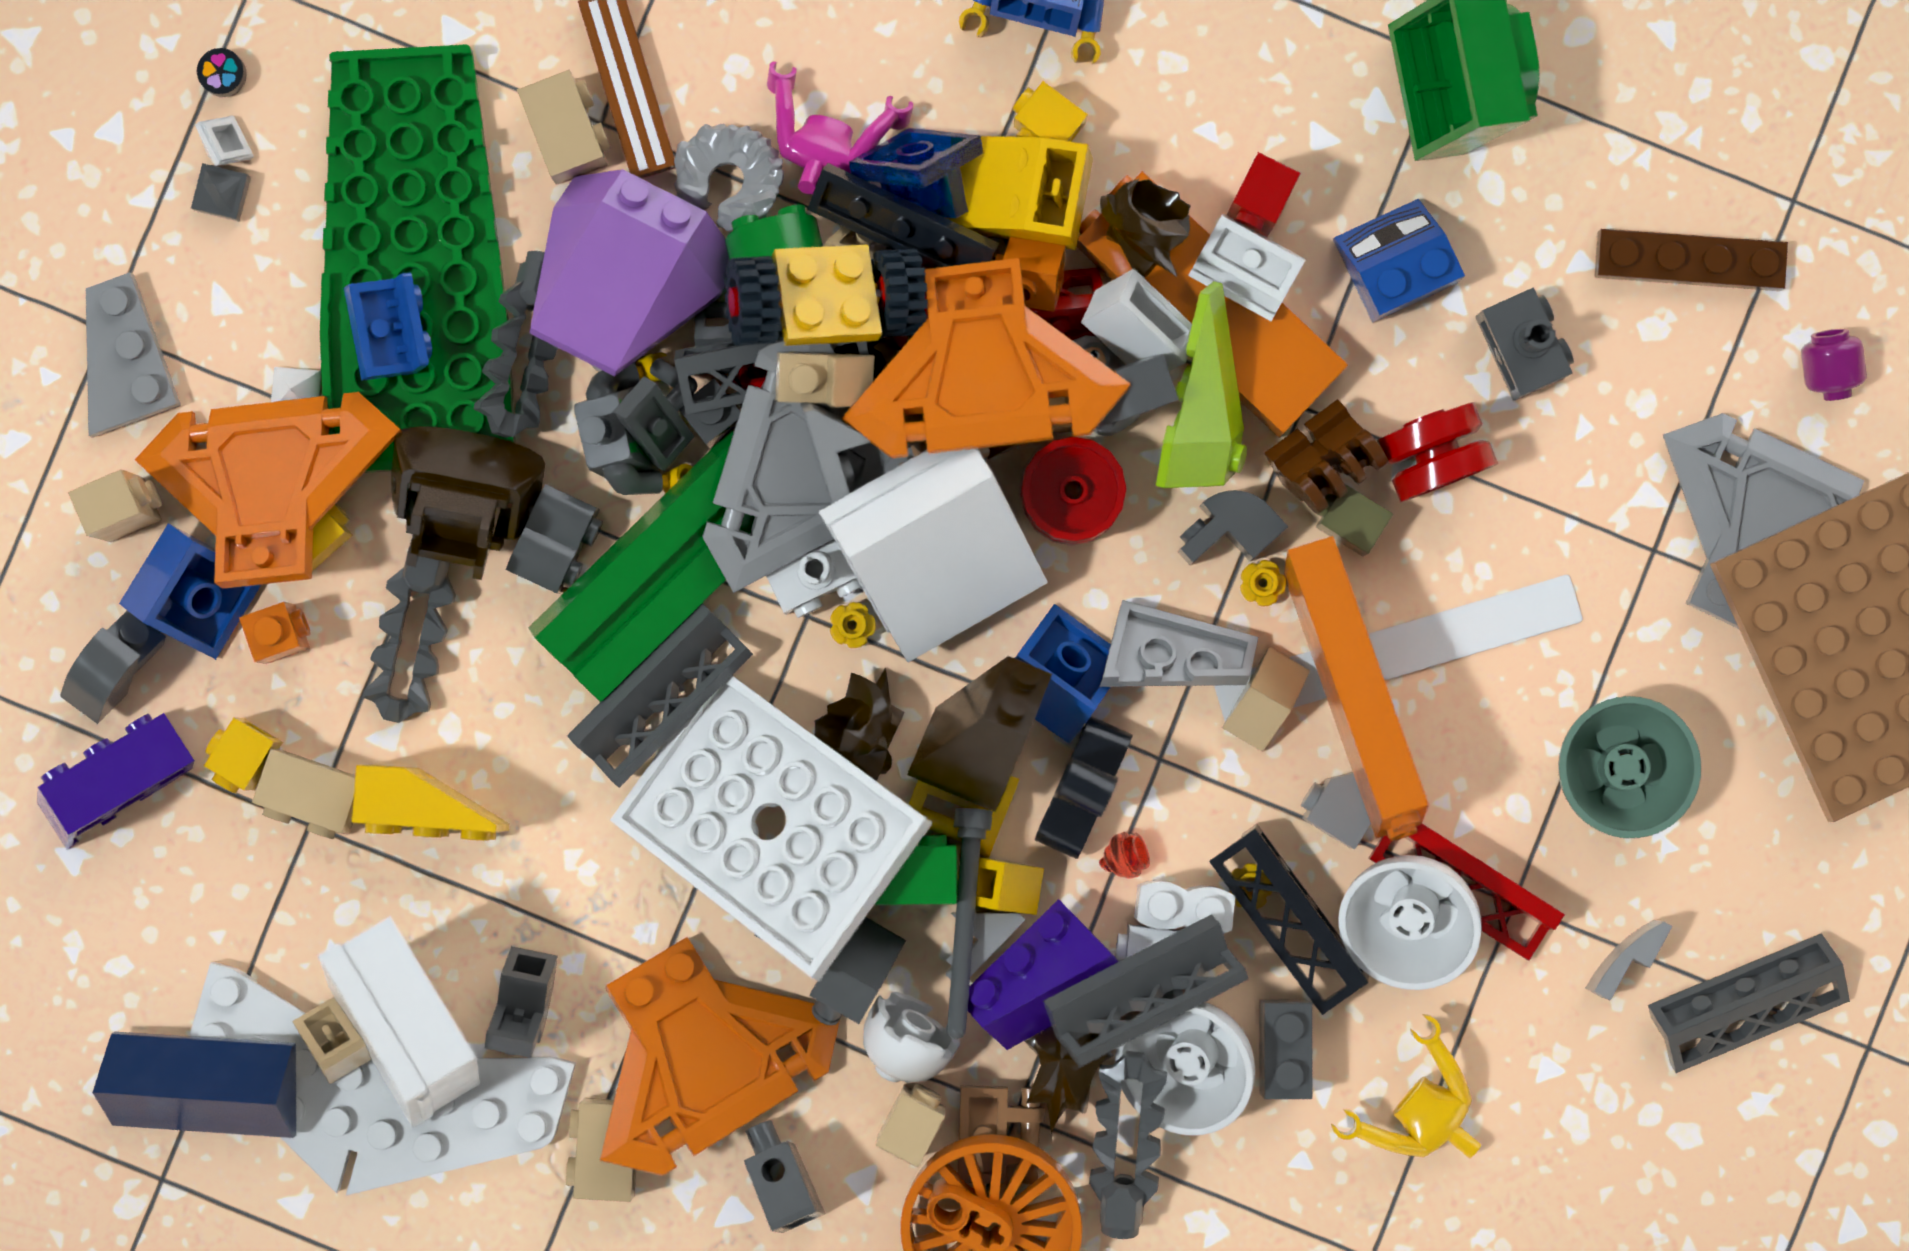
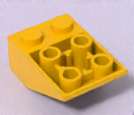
(1027, 189)
(412, 798)

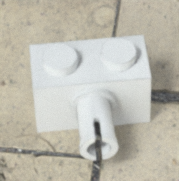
(811, 577)

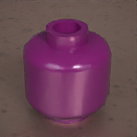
(1833, 363)

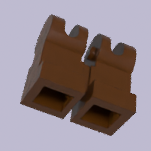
(1337, 442)

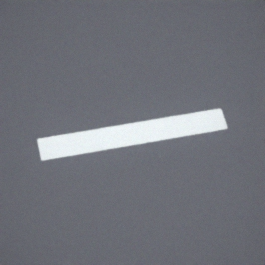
(1450, 635)

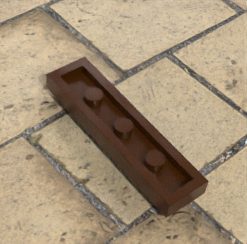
(1691, 260)

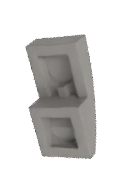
(1638, 947)

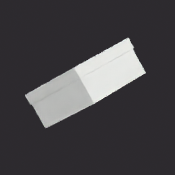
(934, 547)
(400, 1020)

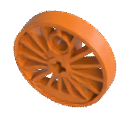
(980, 1210)

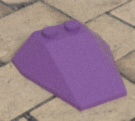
(624, 269)

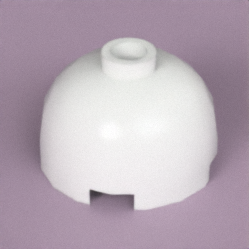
(905, 1040)

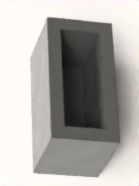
(1285, 1048)

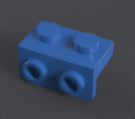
(388, 327)

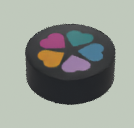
(221, 72)

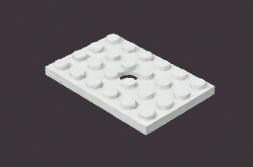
(825, 867)

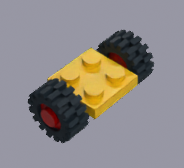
(825, 295)

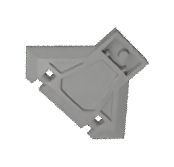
(778, 480)
(1747, 502)

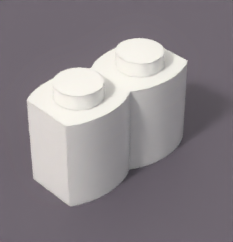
(1170, 906)

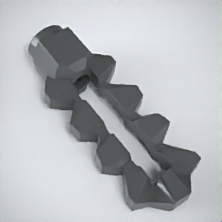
(535, 378)
(427, 577)
(1123, 1196)

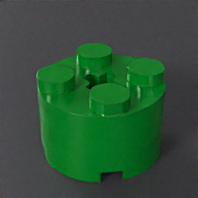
(762, 236)

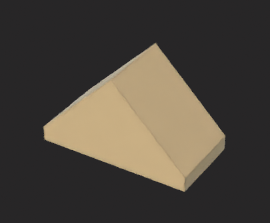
(1266, 699)
(332, 1040)

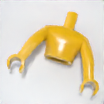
(1426, 1111)

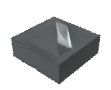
(220, 192)

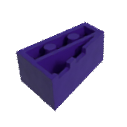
(112, 777)
(1038, 965)

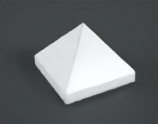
(224, 141)
(295, 384)

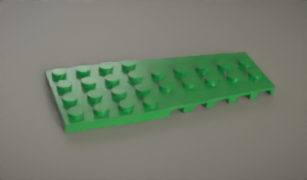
(414, 198)

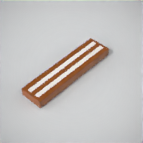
(628, 86)

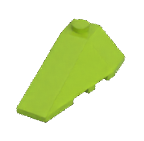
(1208, 430)

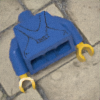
(1053, 15)

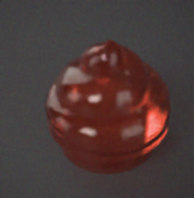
(1125, 855)

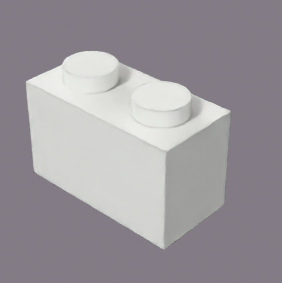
(1137, 321)

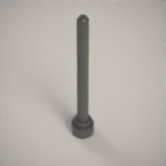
(972, 829)

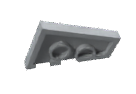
(123, 358)
(1175, 650)

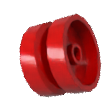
(1436, 450)
(1068, 519)

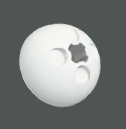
(1399, 939)
(1206, 1067)

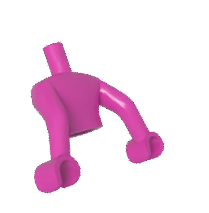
(822, 137)

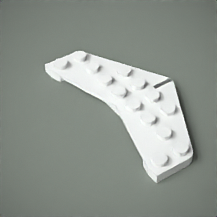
(503, 1116)

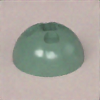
(1649, 784)

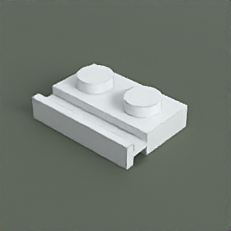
(1248, 265)

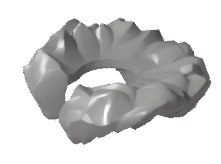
(729, 146)

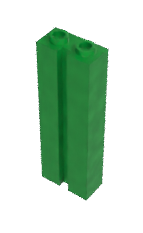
(640, 584)

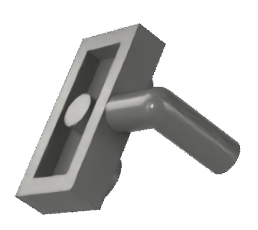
(654, 418)

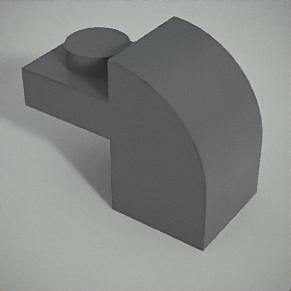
(1149, 388)
(1238, 515)
(108, 664)
(522, 1002)

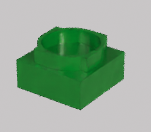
(1464, 73)

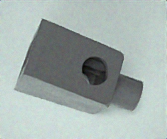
(792, 1198)

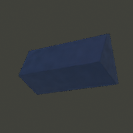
(199, 1084)

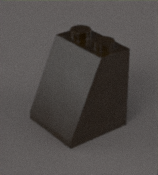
(981, 733)

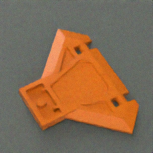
(983, 371)
(267, 477)
(702, 1058)

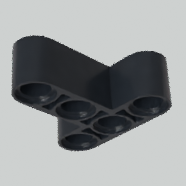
(1084, 787)

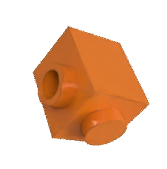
(1041, 270)
(276, 632)

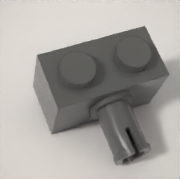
(1525, 343)
(856, 974)

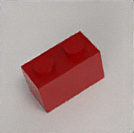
(1263, 194)

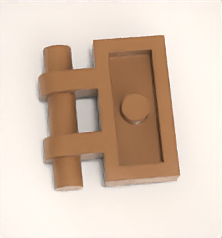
(987, 1112)

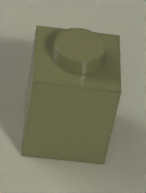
(1354, 520)

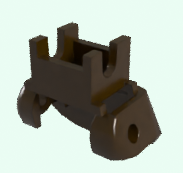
(450, 491)

